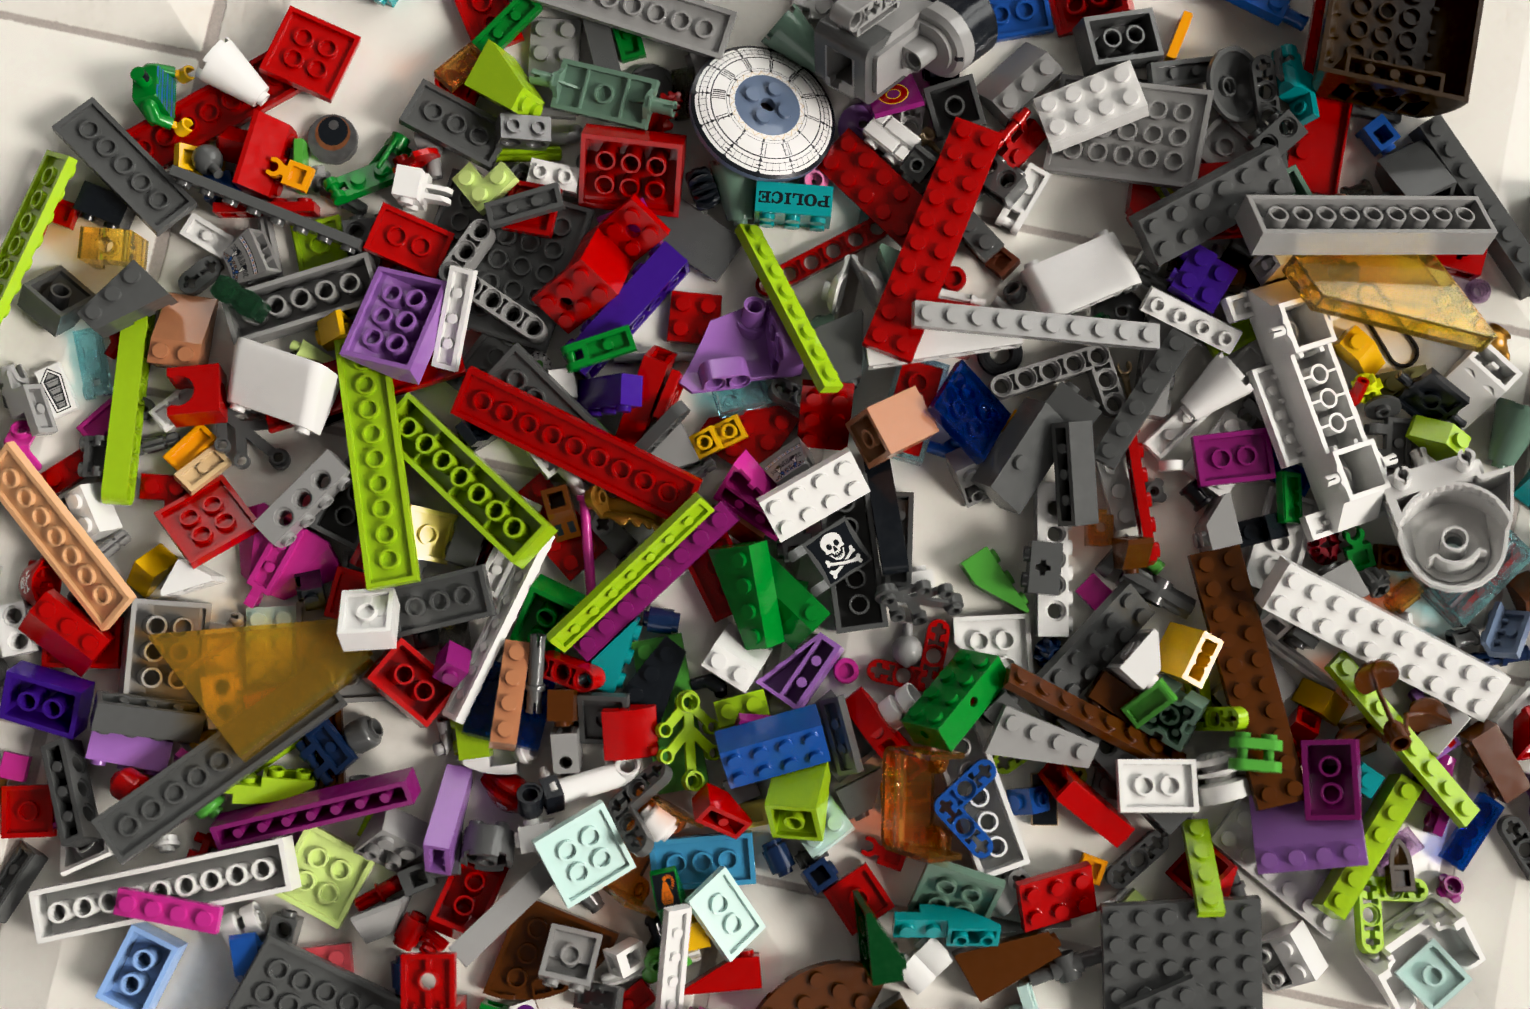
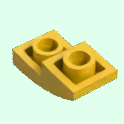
(718, 436)

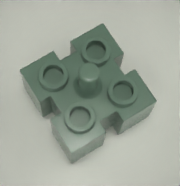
(1178, 719)

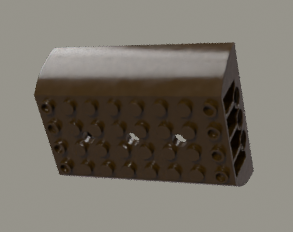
(1424, 48)

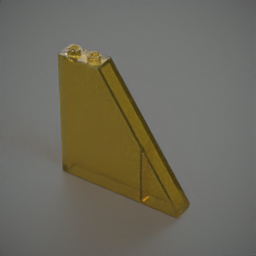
(1391, 293)
(261, 676)

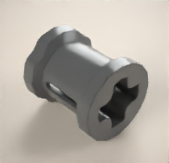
(1464, 636)

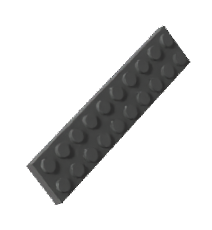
(190, 786)

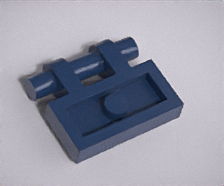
(331, 747)

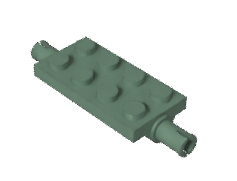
(604, 94)

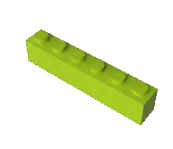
(1380, 826)

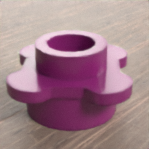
(1455, 885)

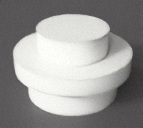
(167, 843)

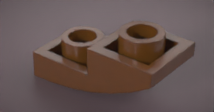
(1389, 558)

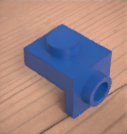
(1028, 800)

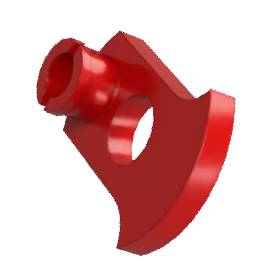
(417, 159)

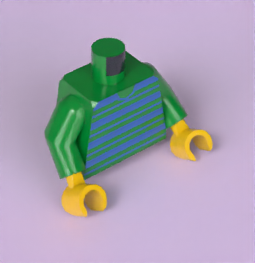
(156, 95)

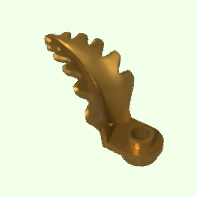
(619, 509)

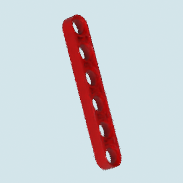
(824, 260)

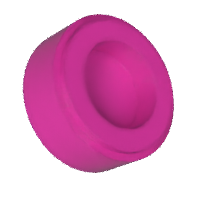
(846, 670)

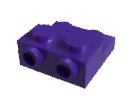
(1201, 278)

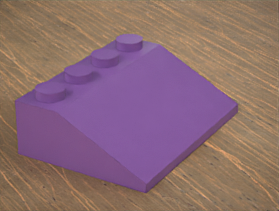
(396, 324)
(1292, 844)

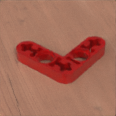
(916, 673)

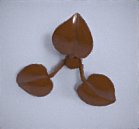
(1422, 714)

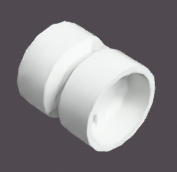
(896, 707)
(248, 920)

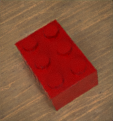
(407, 683)

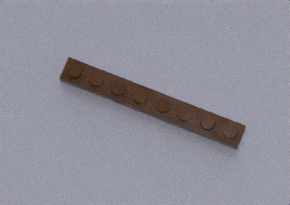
(1086, 715)

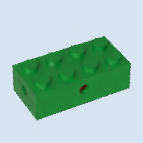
(955, 700)

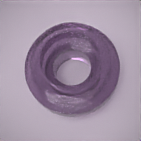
(1484, 288)

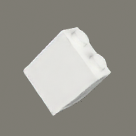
(732, 661)

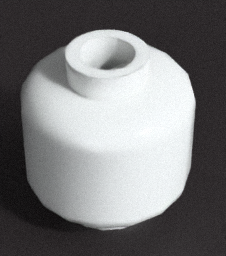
(659, 822)

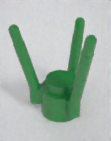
(394, 146)

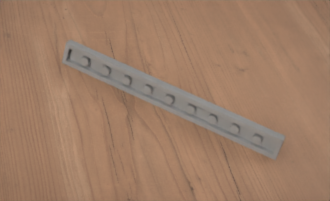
(1035, 325)

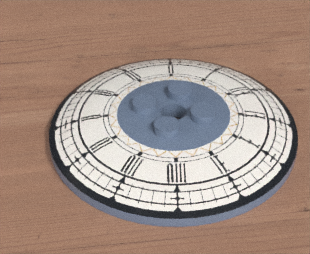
(757, 141)

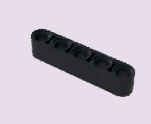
(887, 519)

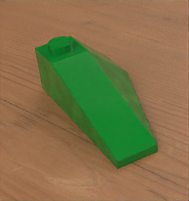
(797, 606)

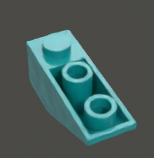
(616, 655)

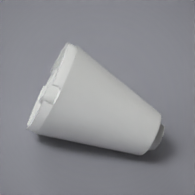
(233, 74)
(1215, 388)

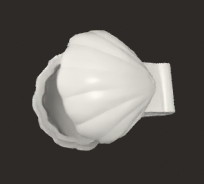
(871, 283)

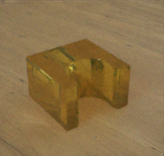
(126, 247)

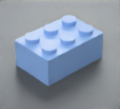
(141, 968)

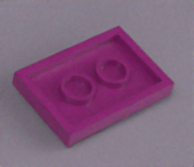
(1233, 457)

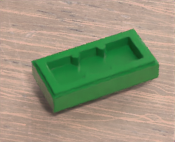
(1289, 497)

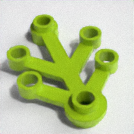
(688, 736)

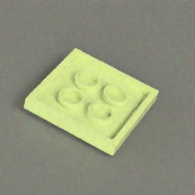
(328, 875)

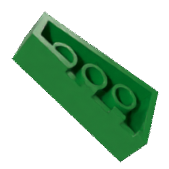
(750, 592)

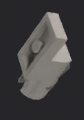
(26, 400)

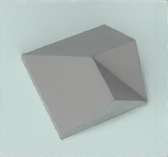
(380, 919)

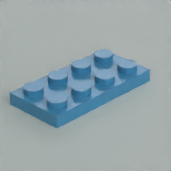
(702, 854)

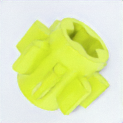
(1374, 386)

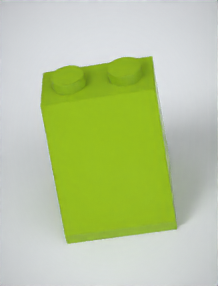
(504, 82)
(799, 803)

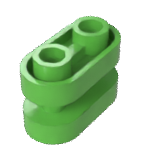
(1267, 743)

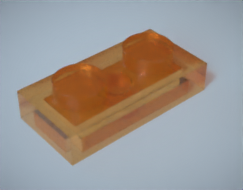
(457, 68)

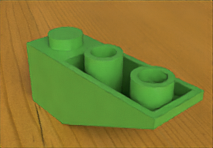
(987, 575)

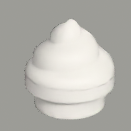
(524, 756)

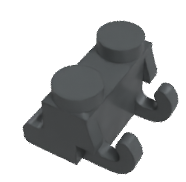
(93, 457)

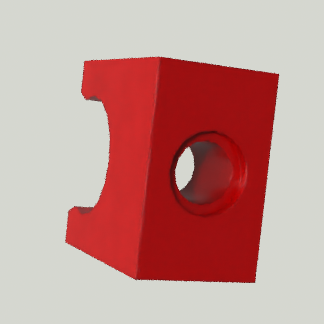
(209, 397)

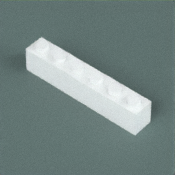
(944, 345)

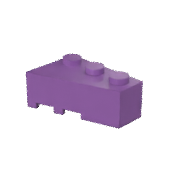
(802, 672)
(129, 752)

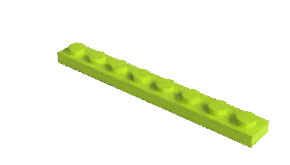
(789, 309)
(630, 572)
(1417, 756)

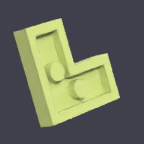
(485, 189)

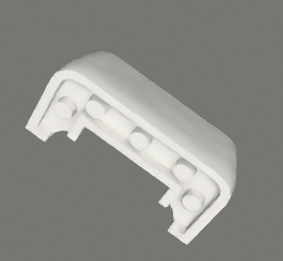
(1081, 276)
(281, 386)
(1408, 934)

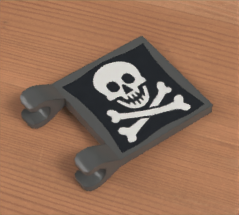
(834, 553)

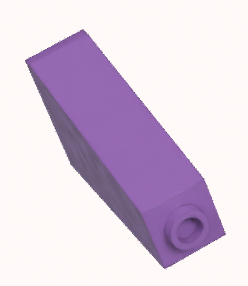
(447, 819)

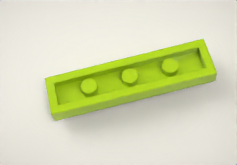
(1202, 868)

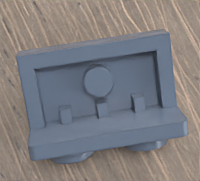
(1505, 632)

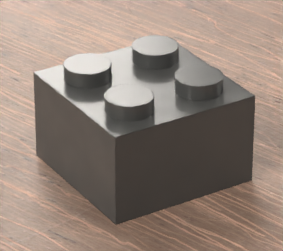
(952, 100)

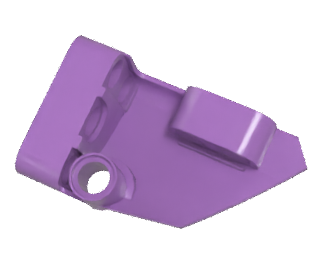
(742, 349)

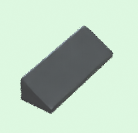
(18, 877)

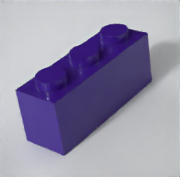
(610, 394)

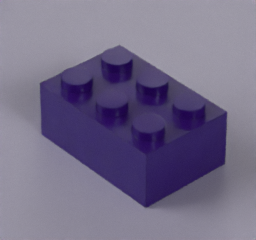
(46, 699)

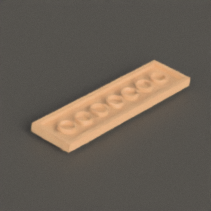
(61, 539)

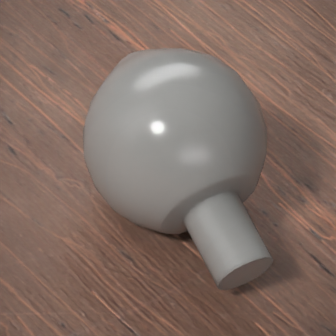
(907, 648)

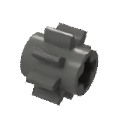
(1376, 581)

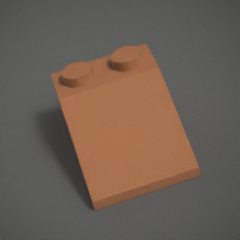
(183, 332)

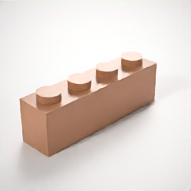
(509, 695)

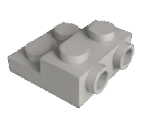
(570, 958)

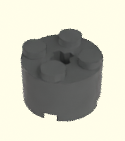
(488, 846)

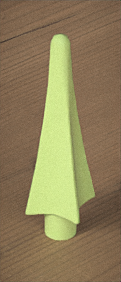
(310, 352)

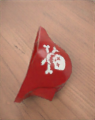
(38, 579)
(503, 790)

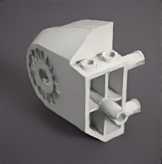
(1451, 505)

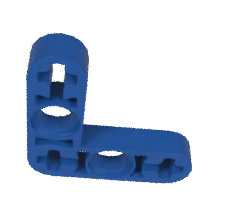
(958, 802)

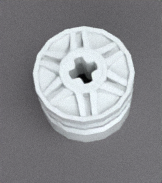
(1220, 782)

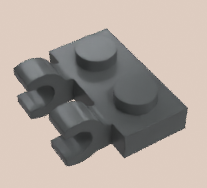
(1394, 439)

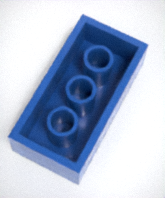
(772, 746)

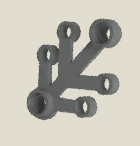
(246, 430)
(889, 595)

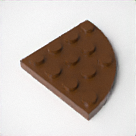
(522, 952)
(825, 986)

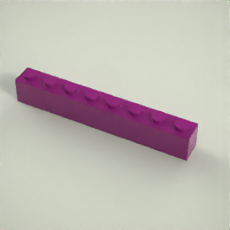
(657, 581)
(315, 808)

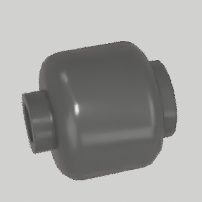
(363, 734)

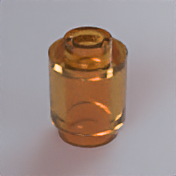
(1402, 595)

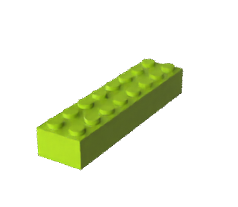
(471, 484)

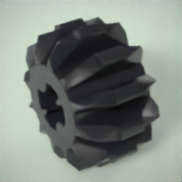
(702, 188)

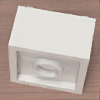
(368, 619)

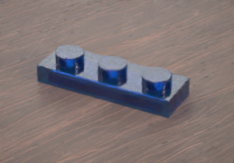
(1466, 841)

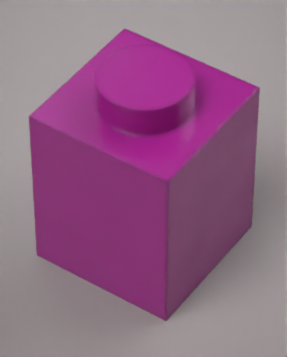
(452, 664)

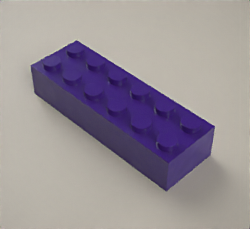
(637, 298)

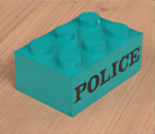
(793, 205)

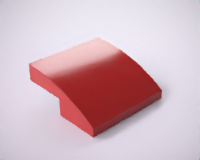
(629, 732)

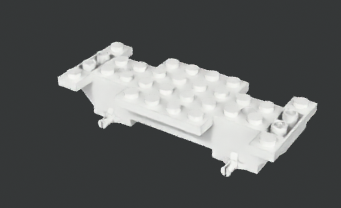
(1311, 408)

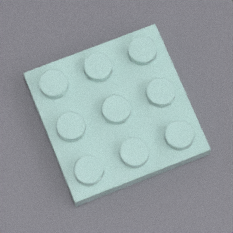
(584, 853)

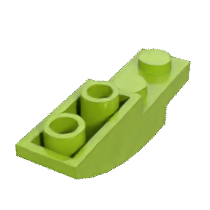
(272, 786)

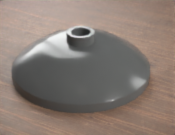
(1230, 80)

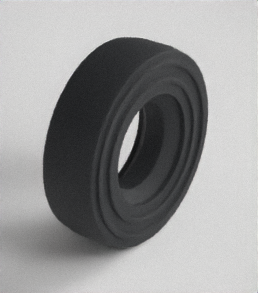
(994, 368)

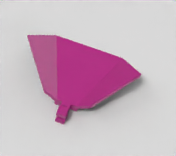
(272, 569)

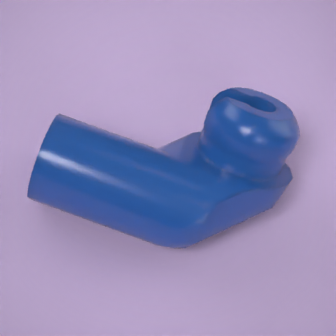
(941, 449)

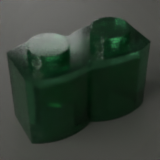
(239, 298)

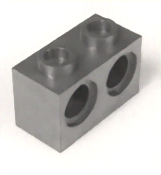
(522, 132)

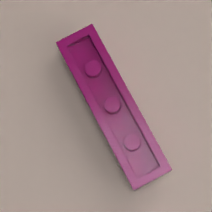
(168, 910)

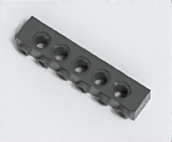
(1105, 763)

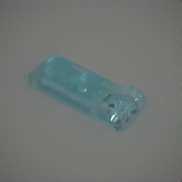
(92, 363)

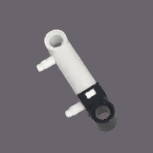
(555, 792)

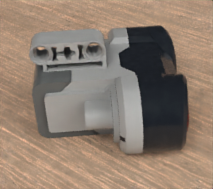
(875, 43)

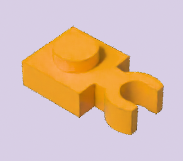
(293, 175)

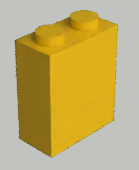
(1188, 654)

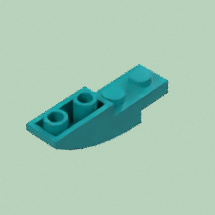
(954, 924)

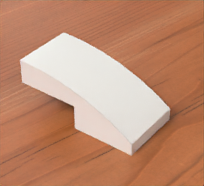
(486, 765)

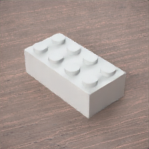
(1091, 106)

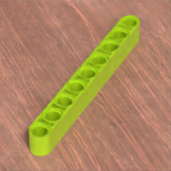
(127, 413)

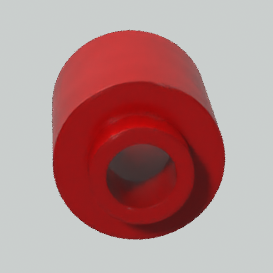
(410, 930)

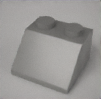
(1217, 526)

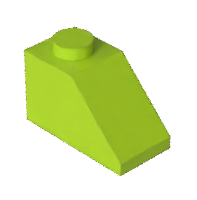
(1439, 437)

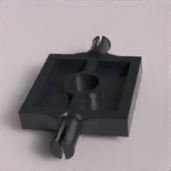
(1432, 397)

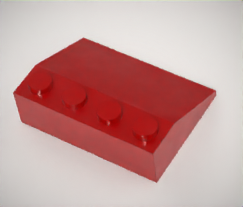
(630, 162)

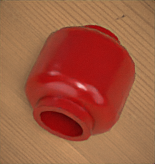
(125, 782)

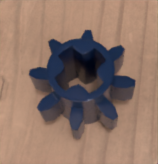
(1045, 650)

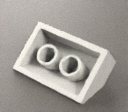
(1138, 660)

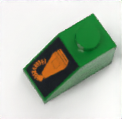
(666, 889)

